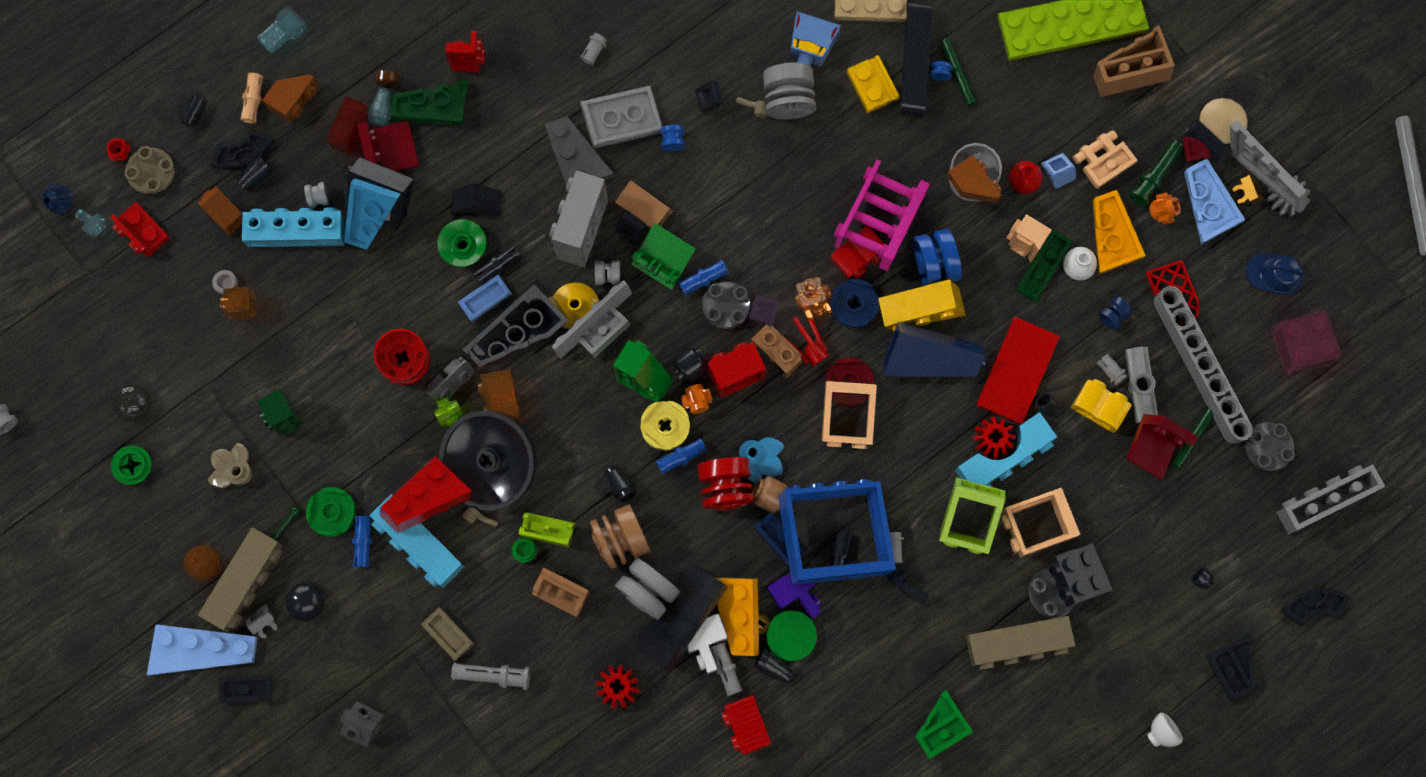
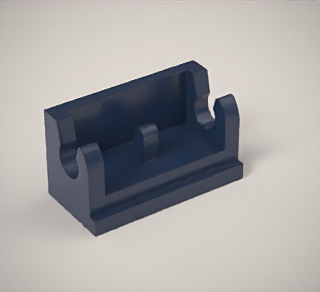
(772, 533)

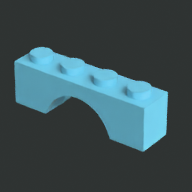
(1031, 437)

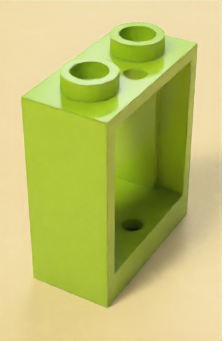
(978, 493)

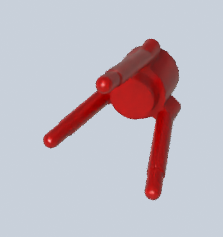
(815, 350)

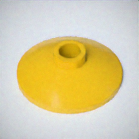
(575, 292)

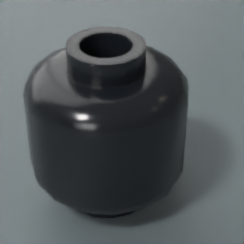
(690, 364)

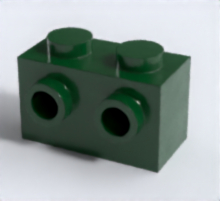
(279, 413)

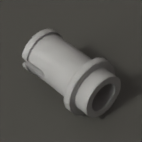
(593, 48)
(1112, 369)
(896, 546)

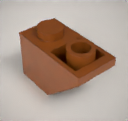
(289, 96)
(973, 182)
(221, 210)

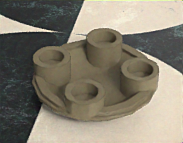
(150, 170)

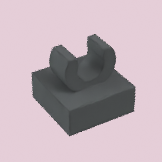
(260, 619)

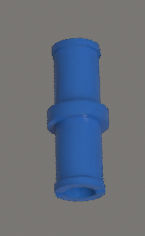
(703, 277)
(681, 456)
(362, 541)

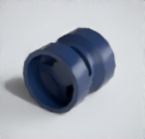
(1115, 313)

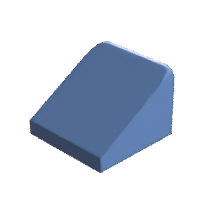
(1059, 170)

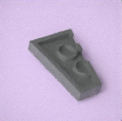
(574, 151)

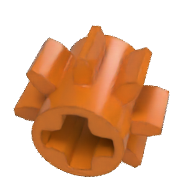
(1165, 208)
(696, 399)

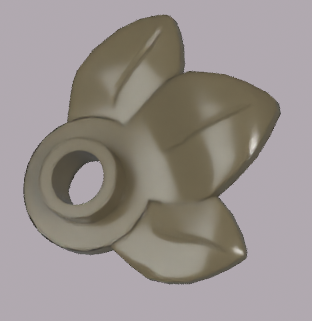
(227, 466)

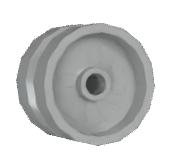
(644, 592)

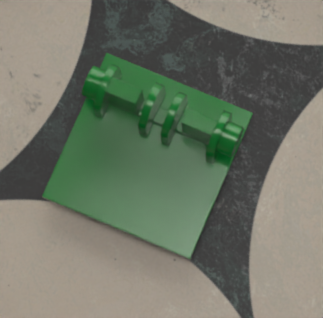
(663, 256)

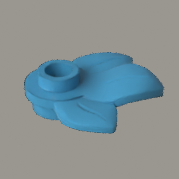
(765, 460)

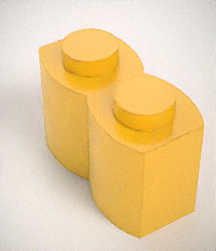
(1101, 405)

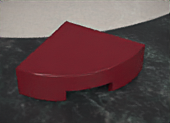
(1195, 149)

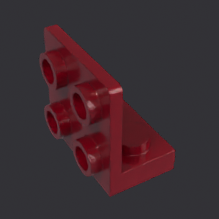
(389, 146)
(1156, 442)

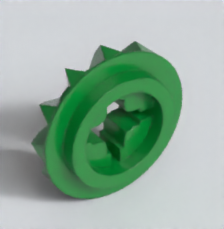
(122, 459)

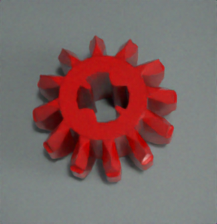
(986, 431)
(624, 681)

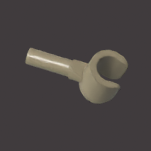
(759, 106)
(472, 514)

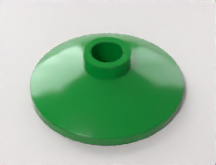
(456, 233)

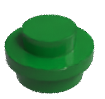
(524, 550)

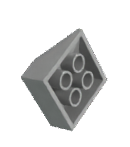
(579, 218)

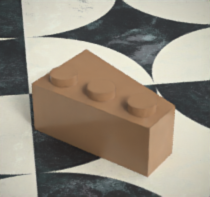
(1135, 66)

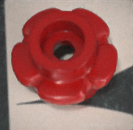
(112, 147)

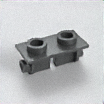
(458, 374)

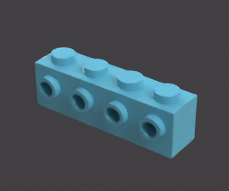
(293, 228)

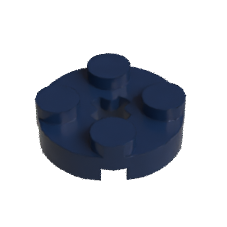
(861, 315)

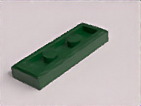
(1044, 265)

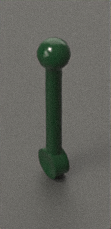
(295, 511)

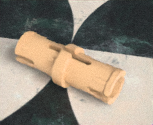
(251, 98)

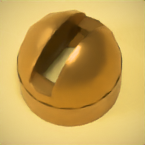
(763, 618)

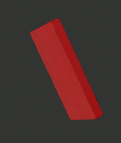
(1017, 371)

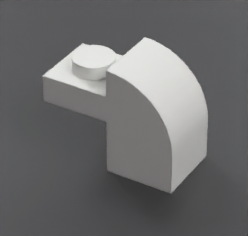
(709, 634)

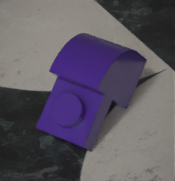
(785, 593)

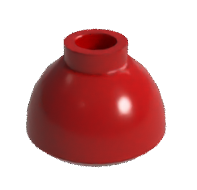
(1025, 177)

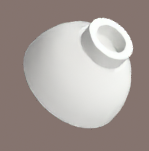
(1080, 263)
(1164, 732)

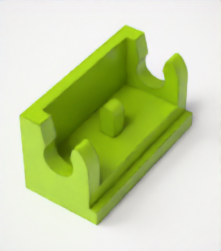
(547, 530)

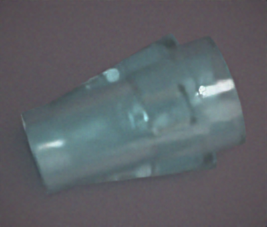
(380, 108)

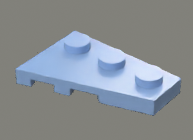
(1211, 202)

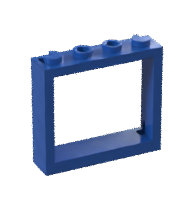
(841, 489)

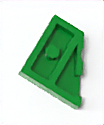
(943, 727)

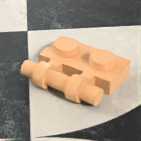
(1108, 165)

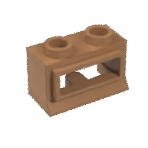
(778, 349)

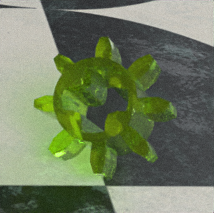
(447, 412)

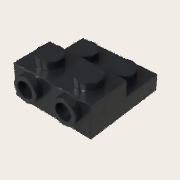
(1079, 575)

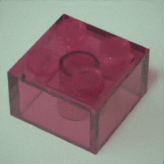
(1306, 342)

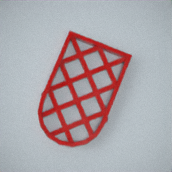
(1175, 273)

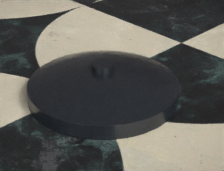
(490, 457)

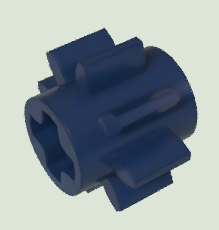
(57, 198)

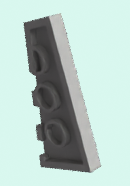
(1265, 167)

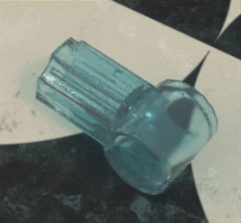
(286, 26)

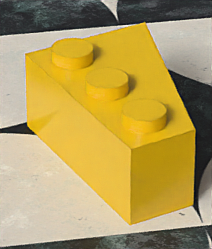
(922, 305)

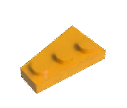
(1114, 233)
(740, 615)

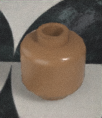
(767, 493)

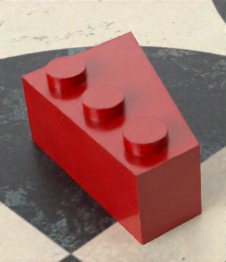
(423, 496)

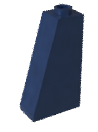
(931, 354)

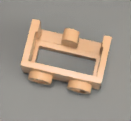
(1027, 237)

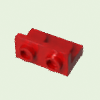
(464, 56)
(141, 230)

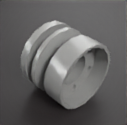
(789, 90)
(981, 152)

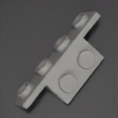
(598, 326)

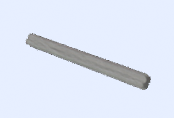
(1413, 179)

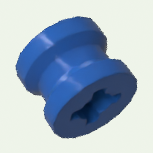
(672, 137)

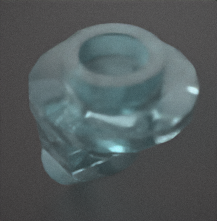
(93, 225)

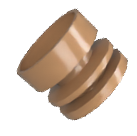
(619, 537)

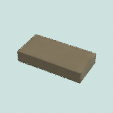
(447, 634)

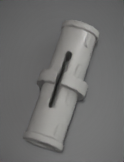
(726, 669)

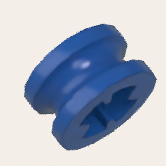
(941, 71)

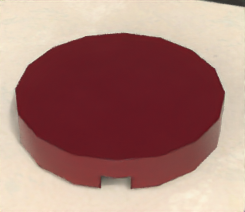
(850, 371)

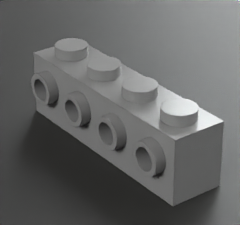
(1330, 499)

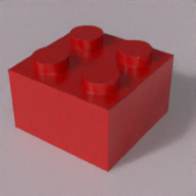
(736, 369)

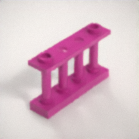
(894, 232)

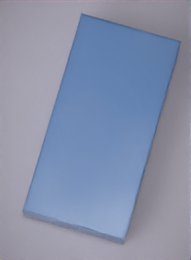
(485, 298)

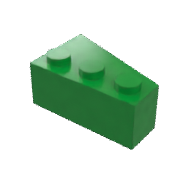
(642, 372)

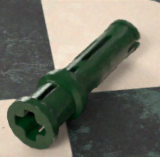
(1151, 181)

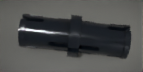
(497, 264)

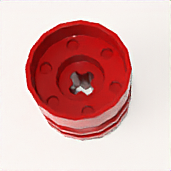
(399, 343)
(726, 488)

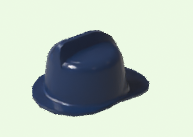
(1275, 273)

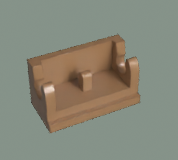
(643, 205)
(560, 592)

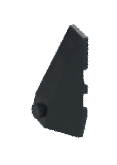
(523, 321)

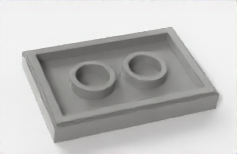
(621, 117)

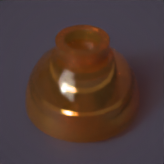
(201, 562)

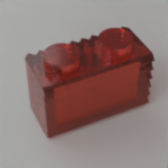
(345, 133)

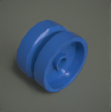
(937, 257)

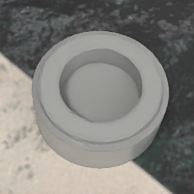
(223, 280)

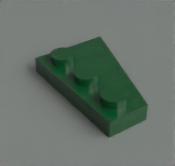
(434, 106)

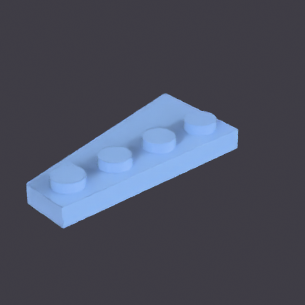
(193, 649)

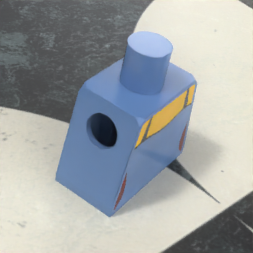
(812, 39)

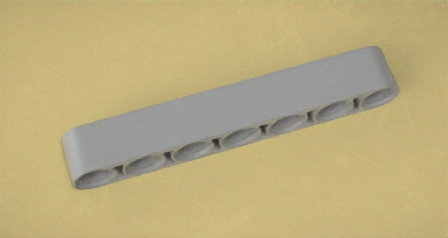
(1203, 377)

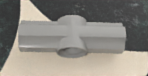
(1139, 368)

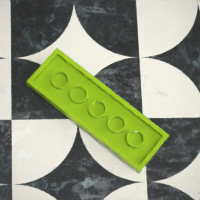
(1069, 25)

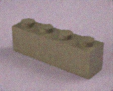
(240, 580)
(1020, 641)

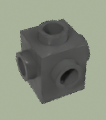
(361, 724)

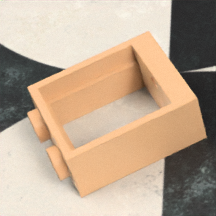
(857, 442)
(1063, 515)

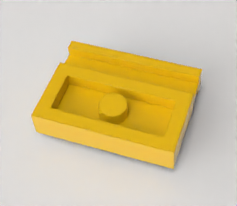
(872, 84)

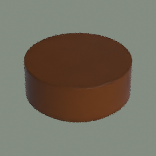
(386, 78)

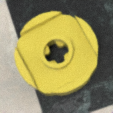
(665, 439)

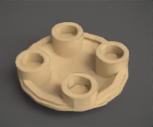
(1221, 114)

